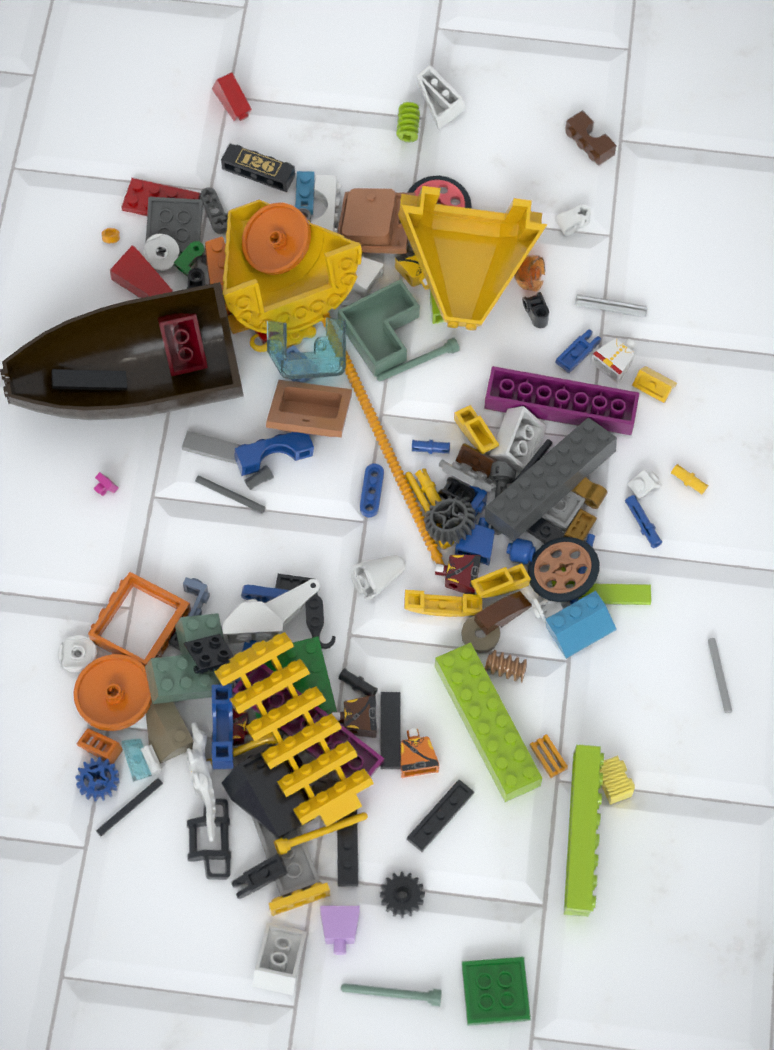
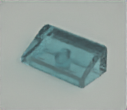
(135, 759)

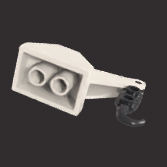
(264, 620)

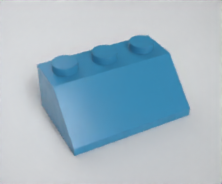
(580, 624)

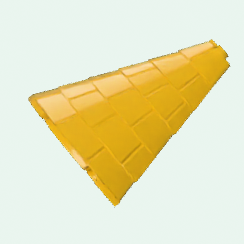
(293, 297)

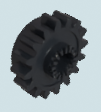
(402, 884)

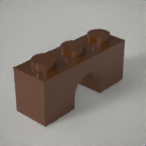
(598, 148)

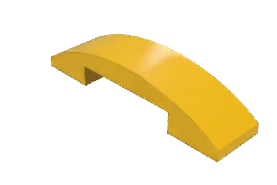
(442, 605)

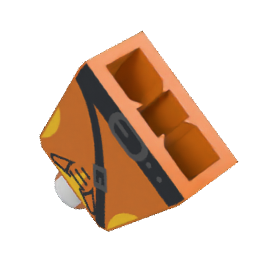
(417, 755)

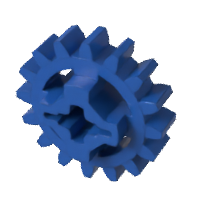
(94, 771)

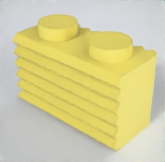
(615, 780)

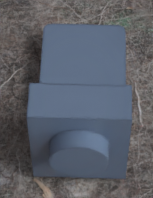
(197, 588)

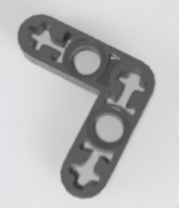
(220, 217)

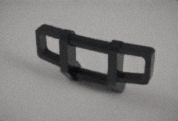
(206, 855)

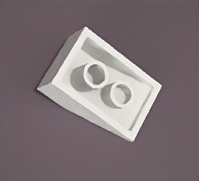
(279, 959)

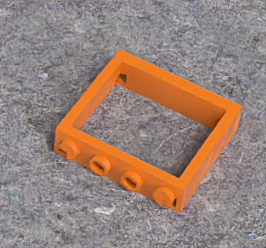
(116, 600)

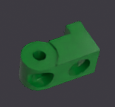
(189, 256)

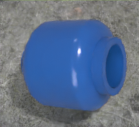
(521, 551)

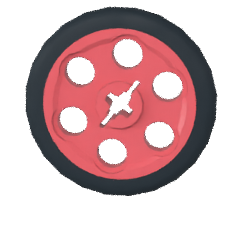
(454, 188)

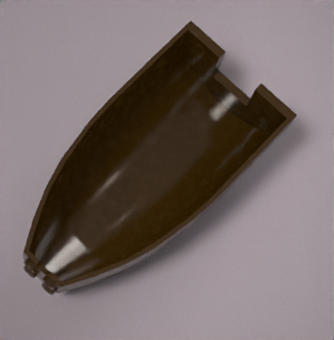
(127, 340)

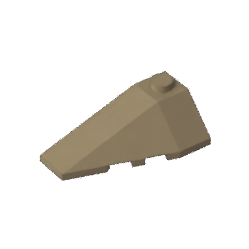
(167, 731)

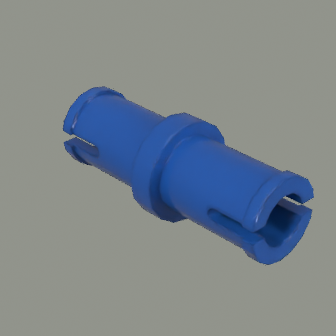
(431, 446)

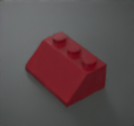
(182, 343)

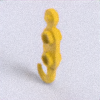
(292, 339)

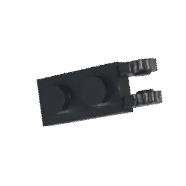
(260, 875)

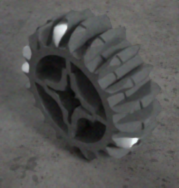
(447, 515)

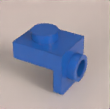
(479, 501)

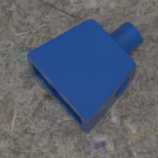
(478, 543)

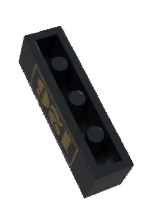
(258, 167)

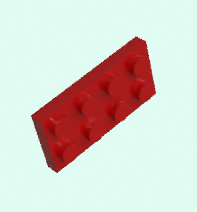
(139, 190)

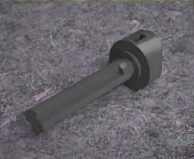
(504, 477)

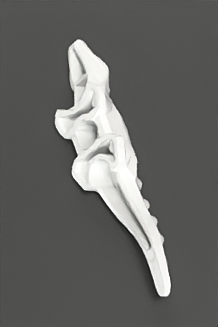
(201, 777)

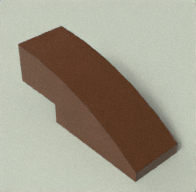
(502, 612)

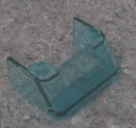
(325, 361)

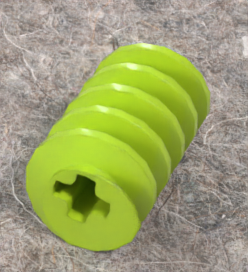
(408, 121)

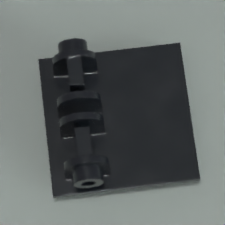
(209, 653)

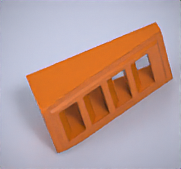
(111, 751)

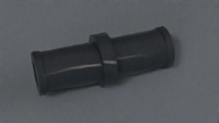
(357, 683)

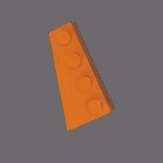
(215, 262)

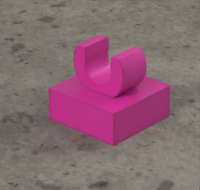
(104, 485)

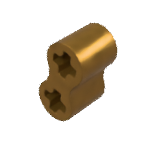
(591, 492)

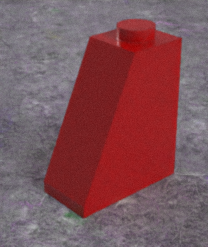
(232, 97)

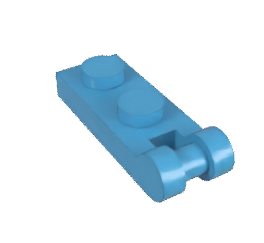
(305, 190)

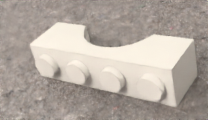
(325, 192)

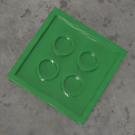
(495, 991)

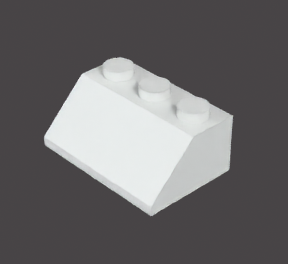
(518, 438)

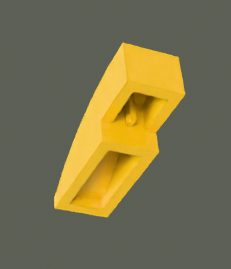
(475, 429)
(501, 581)

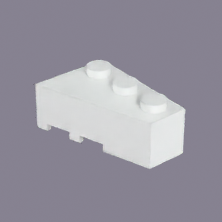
(440, 97)

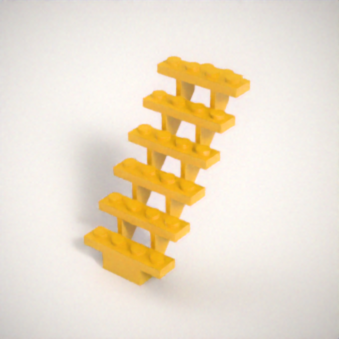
(341, 797)

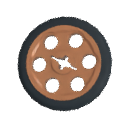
(584, 582)

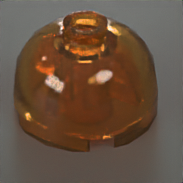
(530, 273)

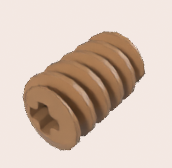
(506, 666)

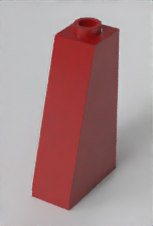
(137, 275)

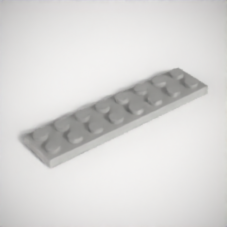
(297, 860)

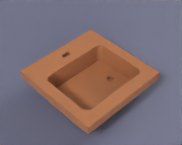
(373, 220)
(309, 408)

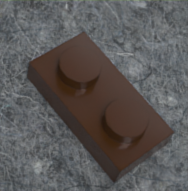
(475, 459)

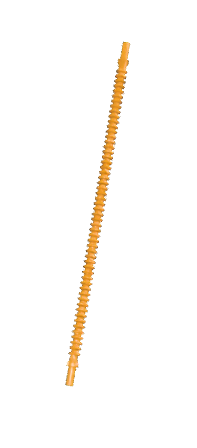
(389, 455)

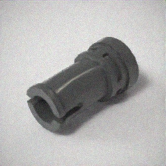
(260, 477)

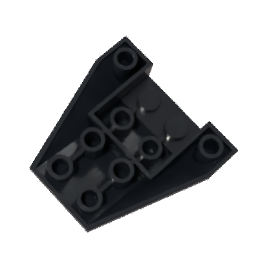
(256, 791)

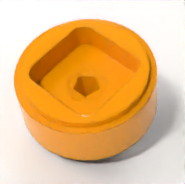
(110, 235)

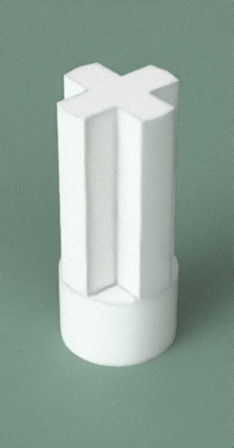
(151, 759)

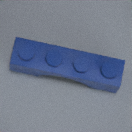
(293, 444)
(222, 727)

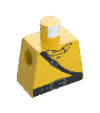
(410, 269)

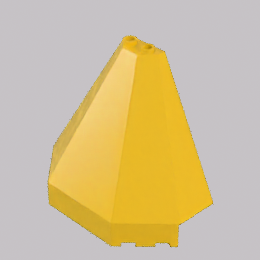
(468, 252)

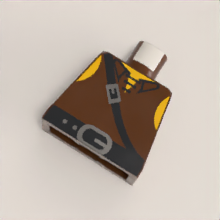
(359, 716)

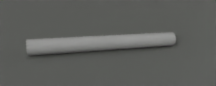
(720, 675)

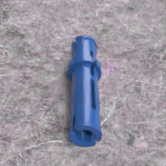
(646, 526)

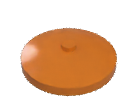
(276, 238)
(112, 692)

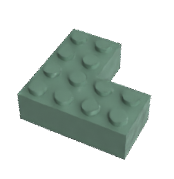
(373, 322)
(173, 676)

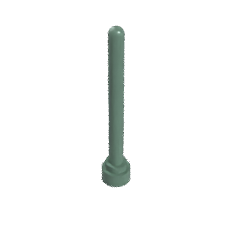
(450, 346)
(433, 997)

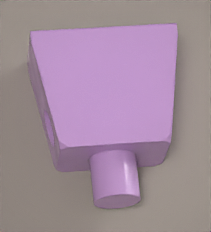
(339, 926)

